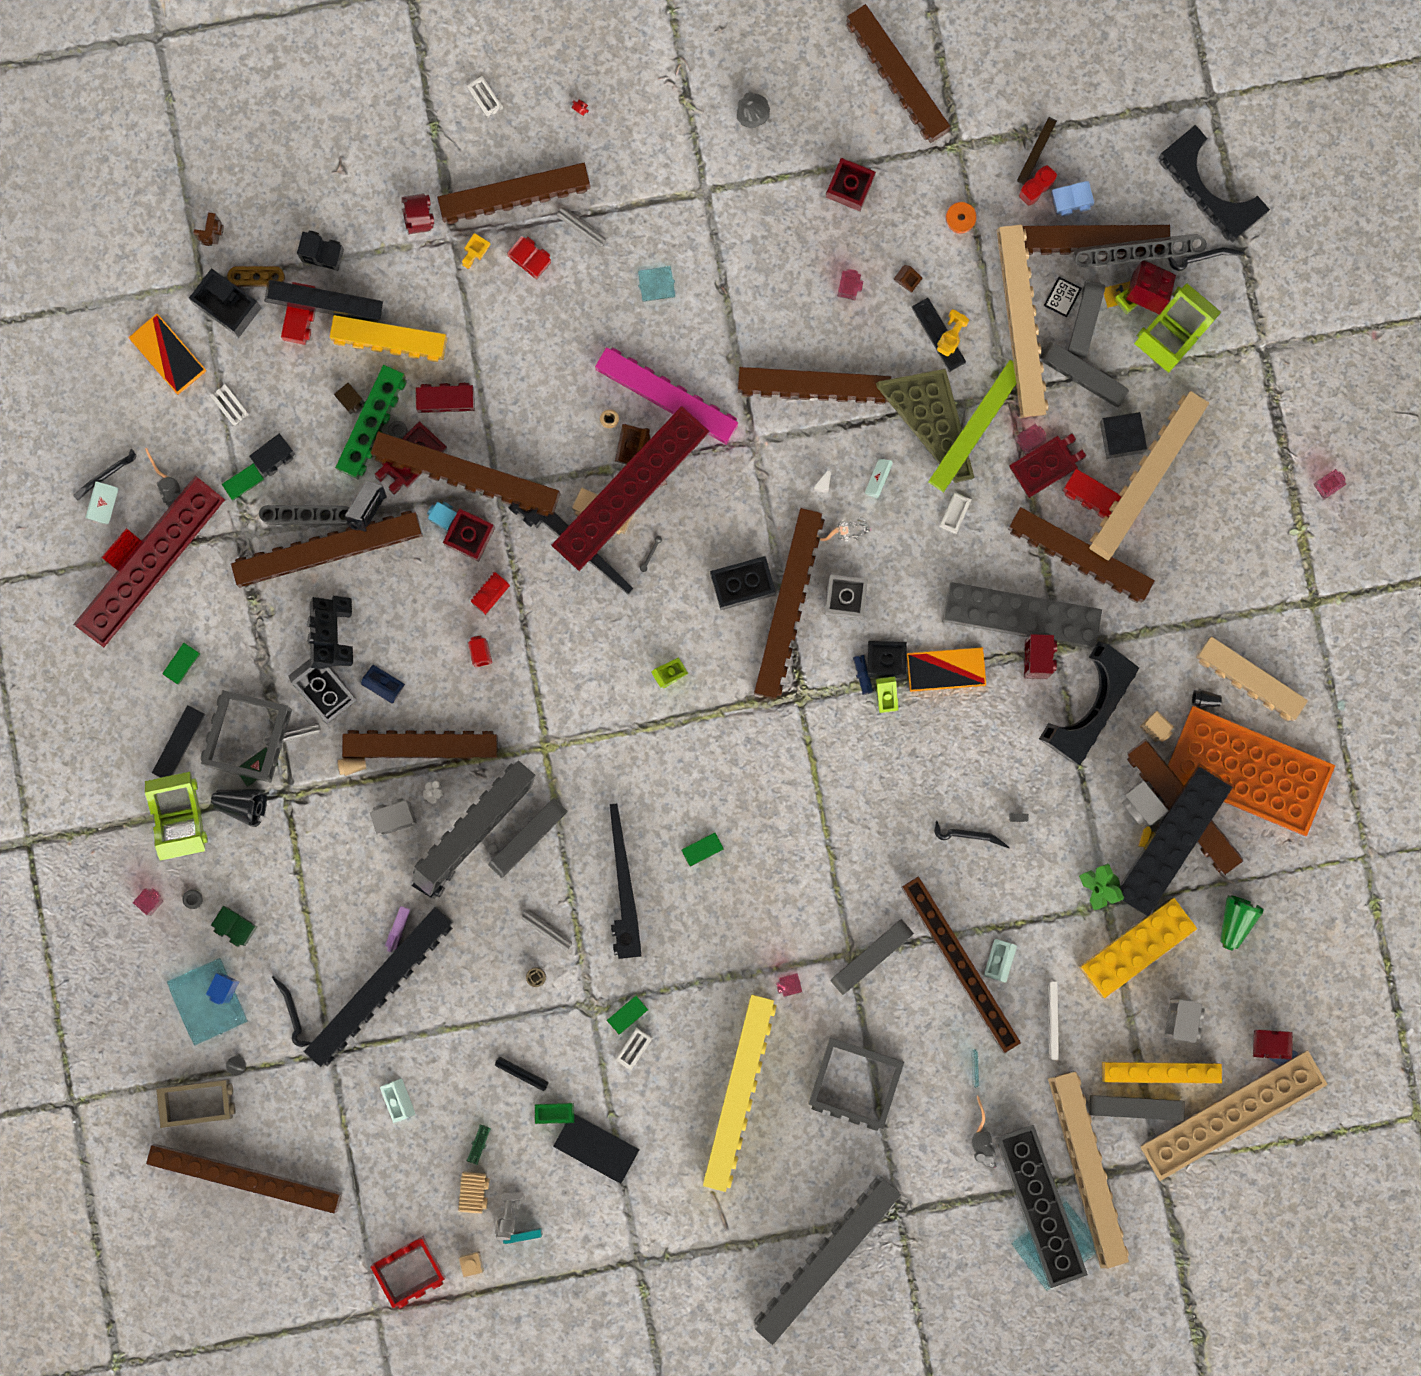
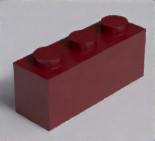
(445, 398)

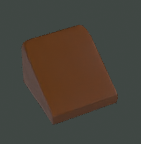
(908, 278)

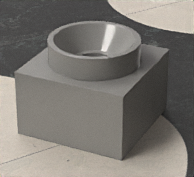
(1144, 804)

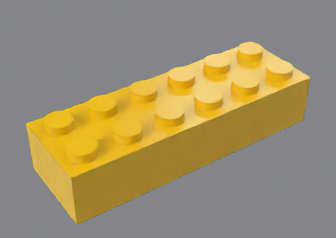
(1138, 947)

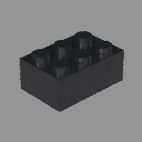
(742, 583)

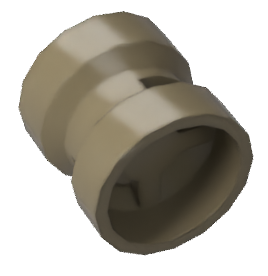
(535, 977)

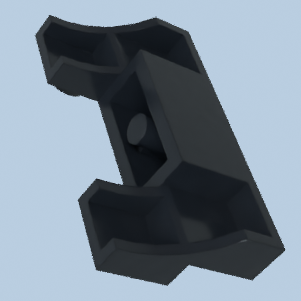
(324, 632)

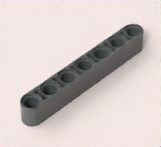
(1148, 254)

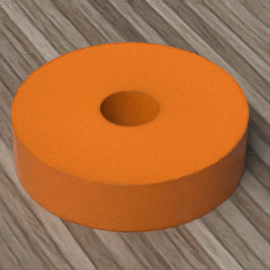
(957, 225)

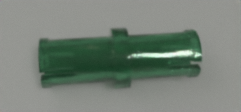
(478, 1144)

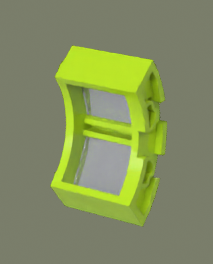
(1176, 326)
(176, 815)

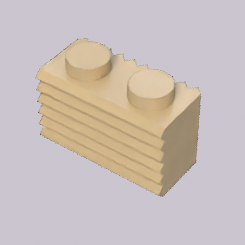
(1157, 727)
(473, 1192)

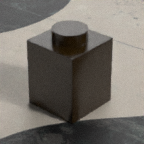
(349, 399)

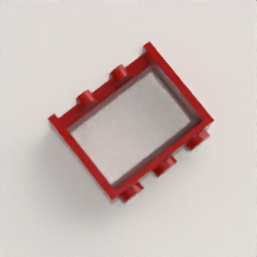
(408, 1272)

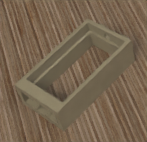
(164, 1108)

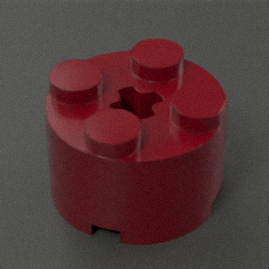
(417, 213)
(1272, 1044)

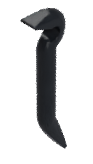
(1202, 256)
(105, 474)
(968, 834)
(292, 1012)

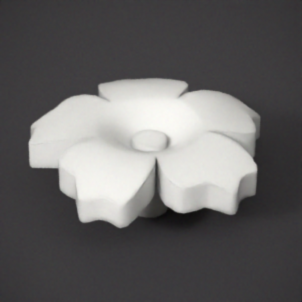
(432, 791)

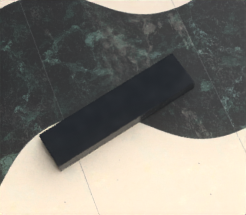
(935, 329)
(178, 742)

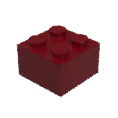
(850, 184)
(1151, 287)
(469, 535)

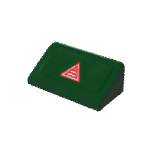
(254, 763)

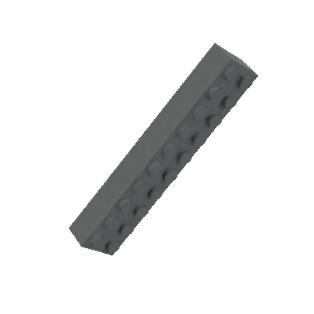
(826, 1260)

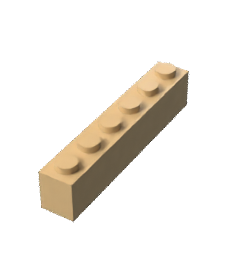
(1252, 679)

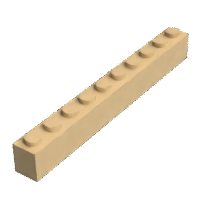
(1021, 321)
(1149, 475)
(1088, 1170)

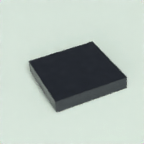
(887, 659)

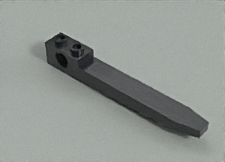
(558, 526)
(629, 920)

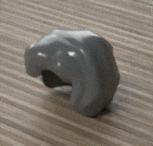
(753, 110)

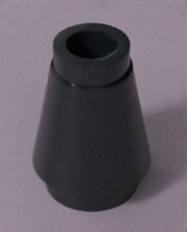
(1203, 698)

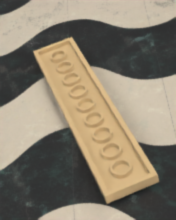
(1233, 1115)

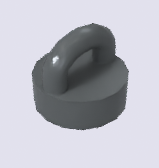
(236, 1065)

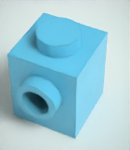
(442, 515)

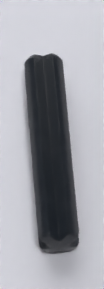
(521, 1073)

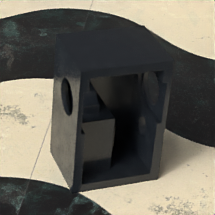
(225, 302)

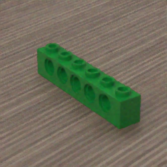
(386, 376)

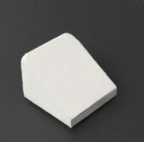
(823, 484)

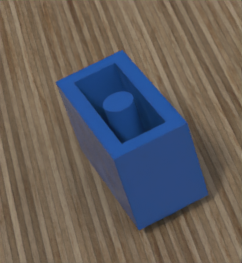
(222, 988)

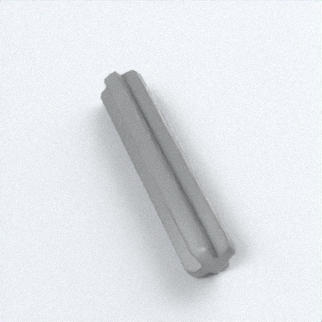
(581, 227)
(297, 733)
(546, 930)

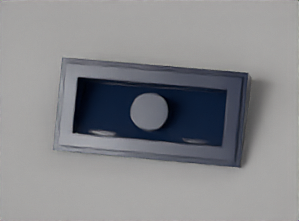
(382, 684)

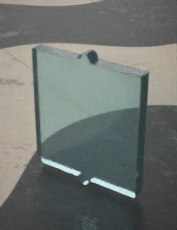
(656, 283)
(975, 1071)

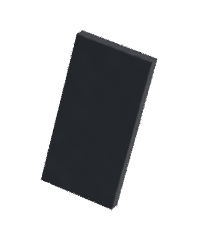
(596, 1148)

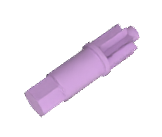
(397, 929)

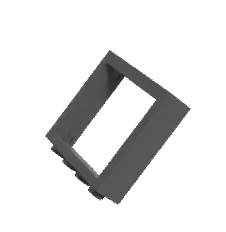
(275, 743)
(853, 1117)

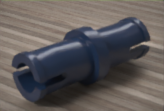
(862, 674)

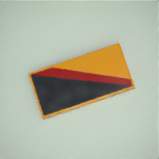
(167, 354)
(946, 669)

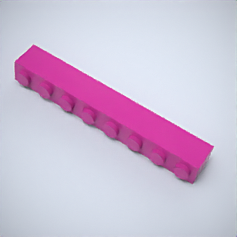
(665, 395)

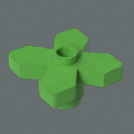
(1103, 886)

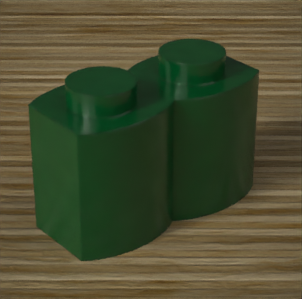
(233, 926)

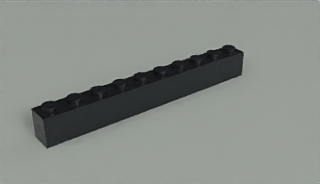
(378, 987)

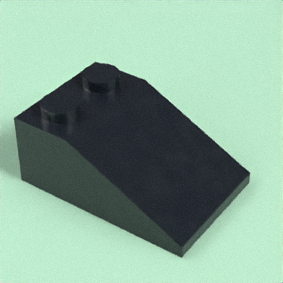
(322, 690)

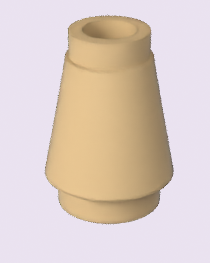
(609, 414)
(350, 765)

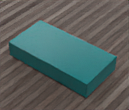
(525, 1235)

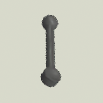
(658, 539)

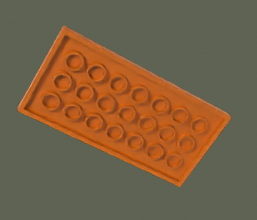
(1265, 774)

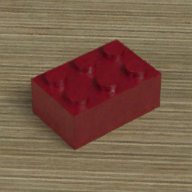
(1039, 656)

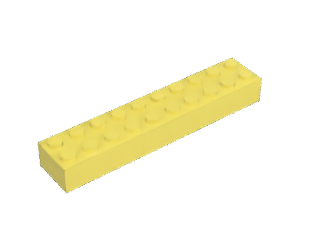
(738, 1092)

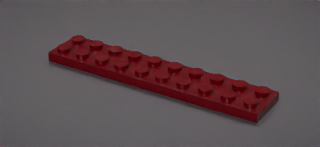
(630, 488)
(149, 562)

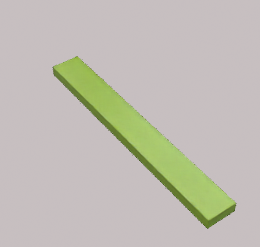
(974, 428)

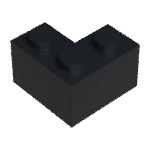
(319, 252)

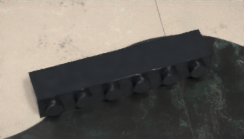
(323, 301)

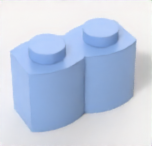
(1072, 198)

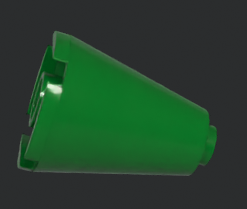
(1238, 921)

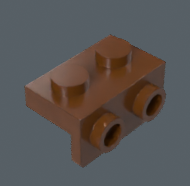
(213, 229)
(631, 442)

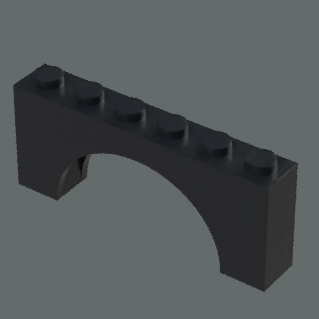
(1230, 217)
(1115, 676)

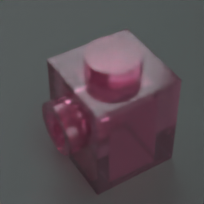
(850, 284)
(1031, 438)
(1330, 483)
(148, 901)
(789, 985)

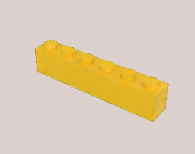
(388, 337)
(1161, 1072)

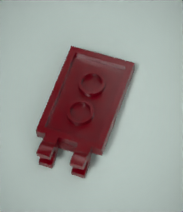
(419, 435)
(1046, 465)

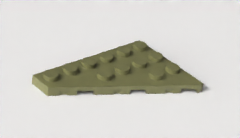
(929, 411)

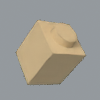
(471, 1264)

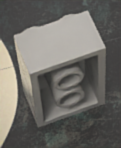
(1184, 1020)

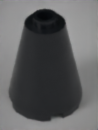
(241, 804)

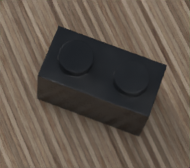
(272, 455)

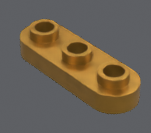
(248, 272)

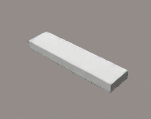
(1053, 1020)

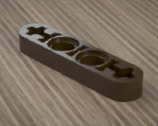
(1037, 150)

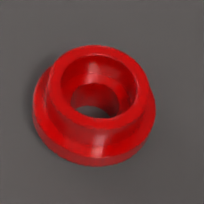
(580, 107)

